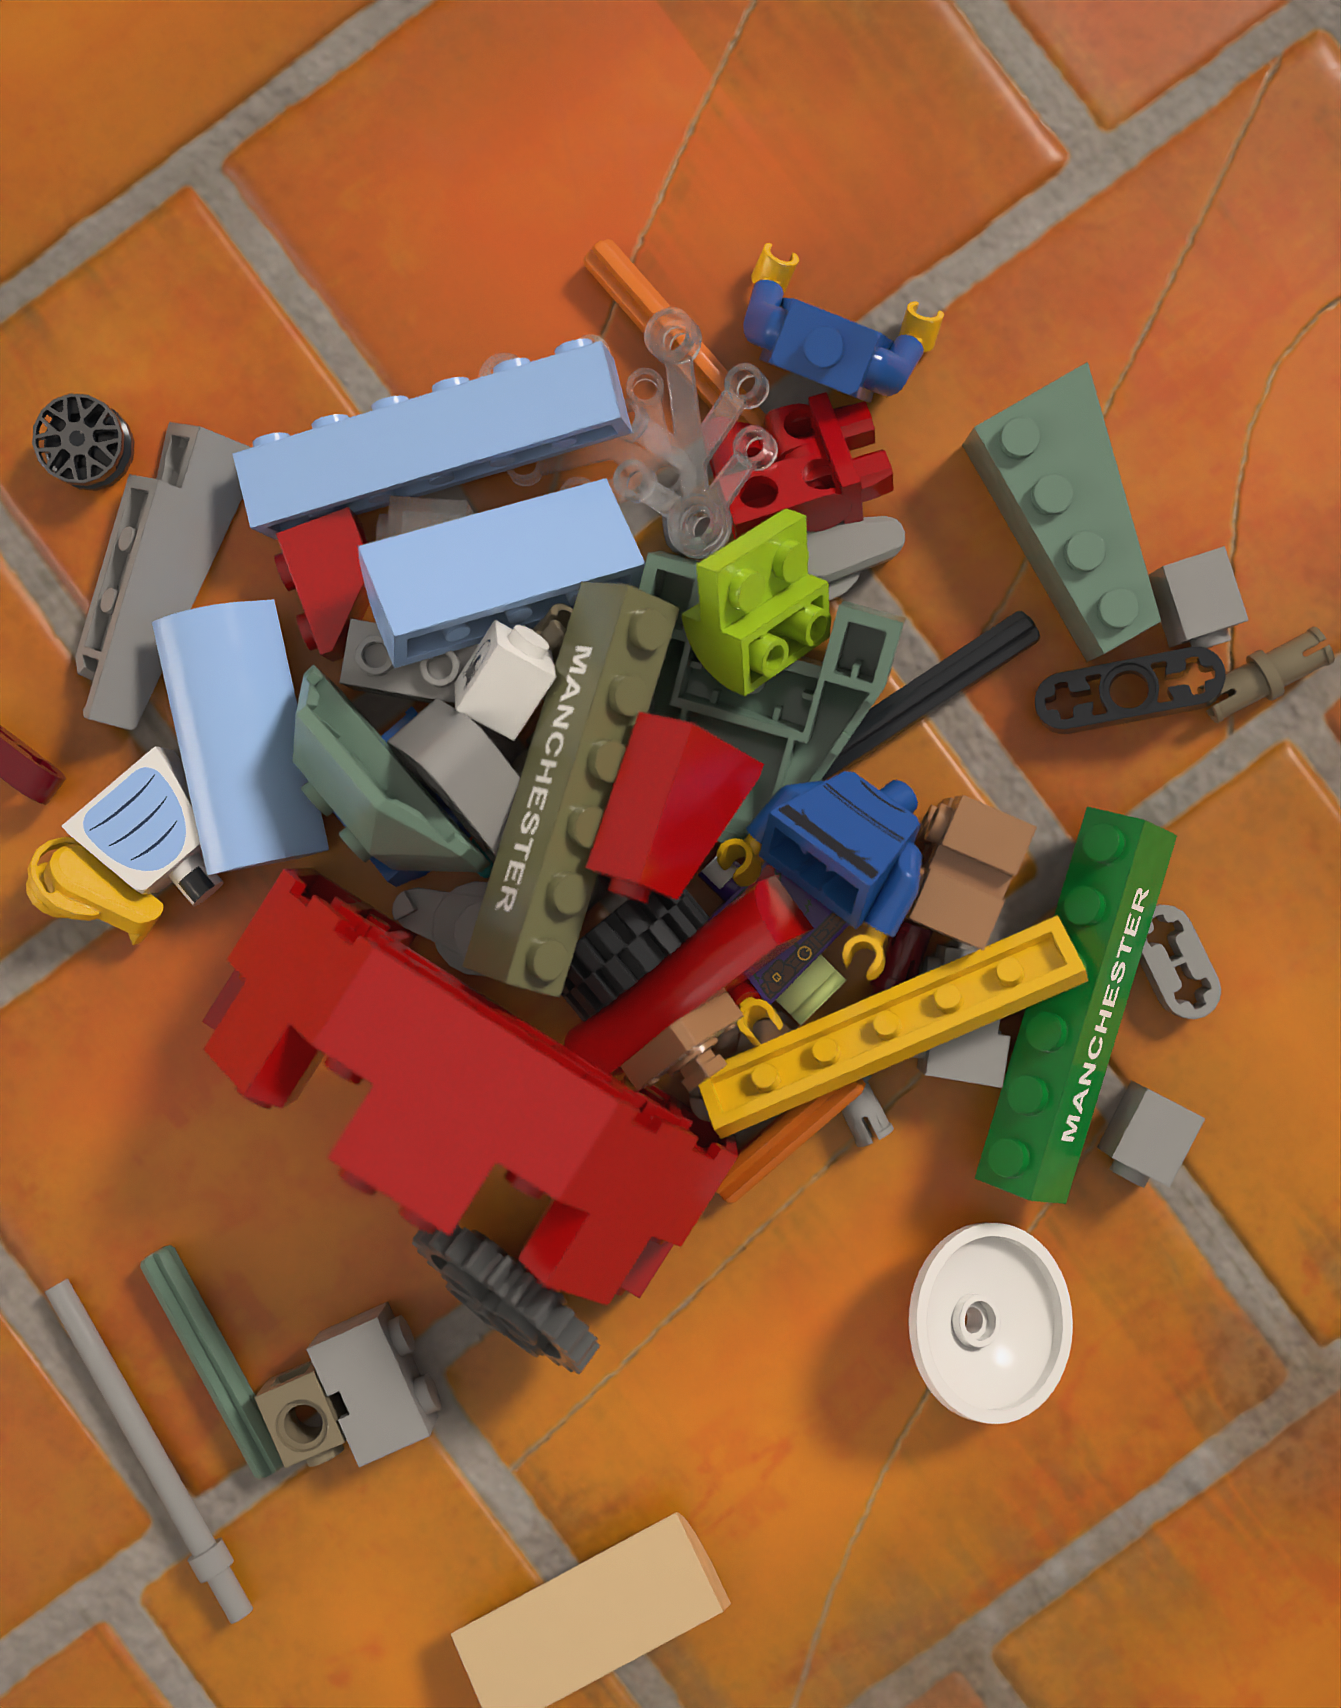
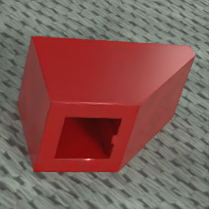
(326, 571)

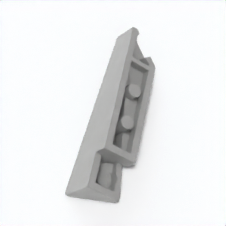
(155, 567)

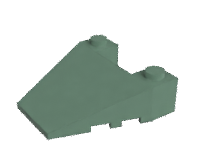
(793, 719)

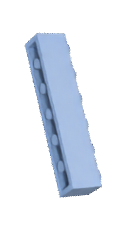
(436, 438)

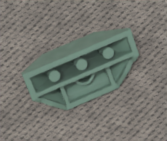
(370, 789)

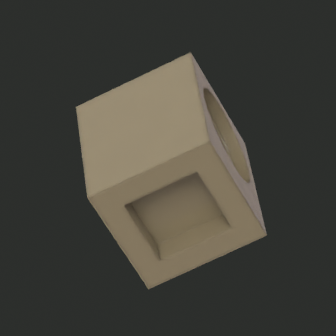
(291, 1437)

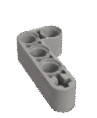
(465, 771)

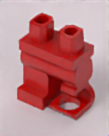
(811, 467)

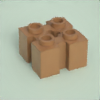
(967, 868)

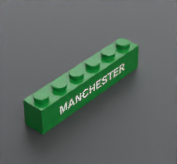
(1071, 1035)

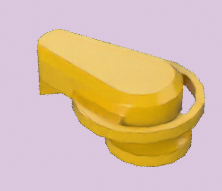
(84, 888)

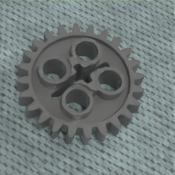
(508, 1296)

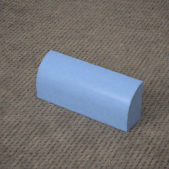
(506, 564)
(237, 734)

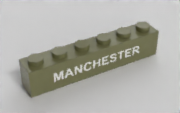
(540, 870)

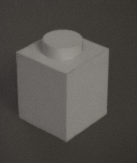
(1198, 599)
(1149, 1136)

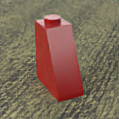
(668, 806)

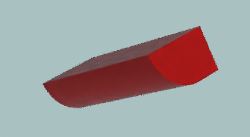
(704, 966)

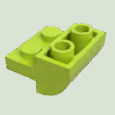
(758, 605)

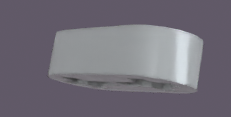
(1192, 959)

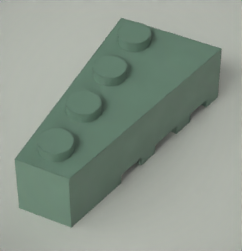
(1068, 509)

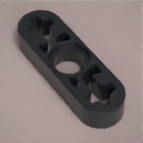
(1181, 696)

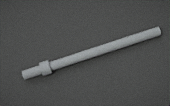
(209, 1556)

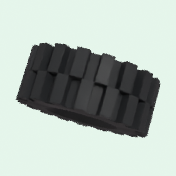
(627, 948)

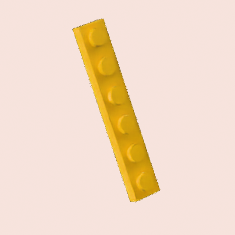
(892, 1026)

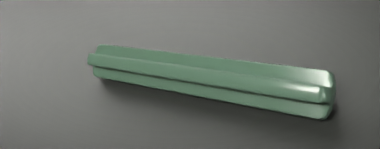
(212, 1359)

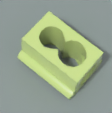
(811, 989)

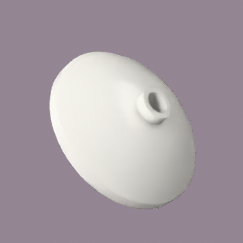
(1014, 1329)

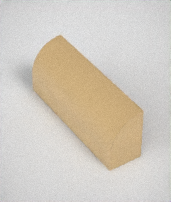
(592, 1618)

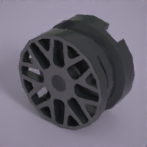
(84, 442)

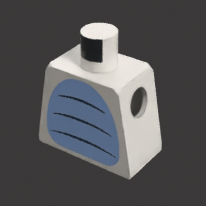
(147, 829)

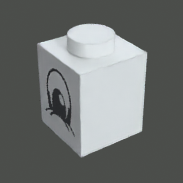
(505, 678)

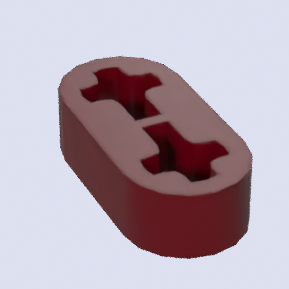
(27, 769)

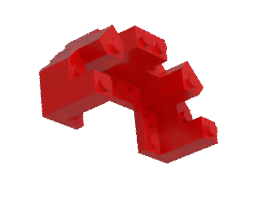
(459, 1092)

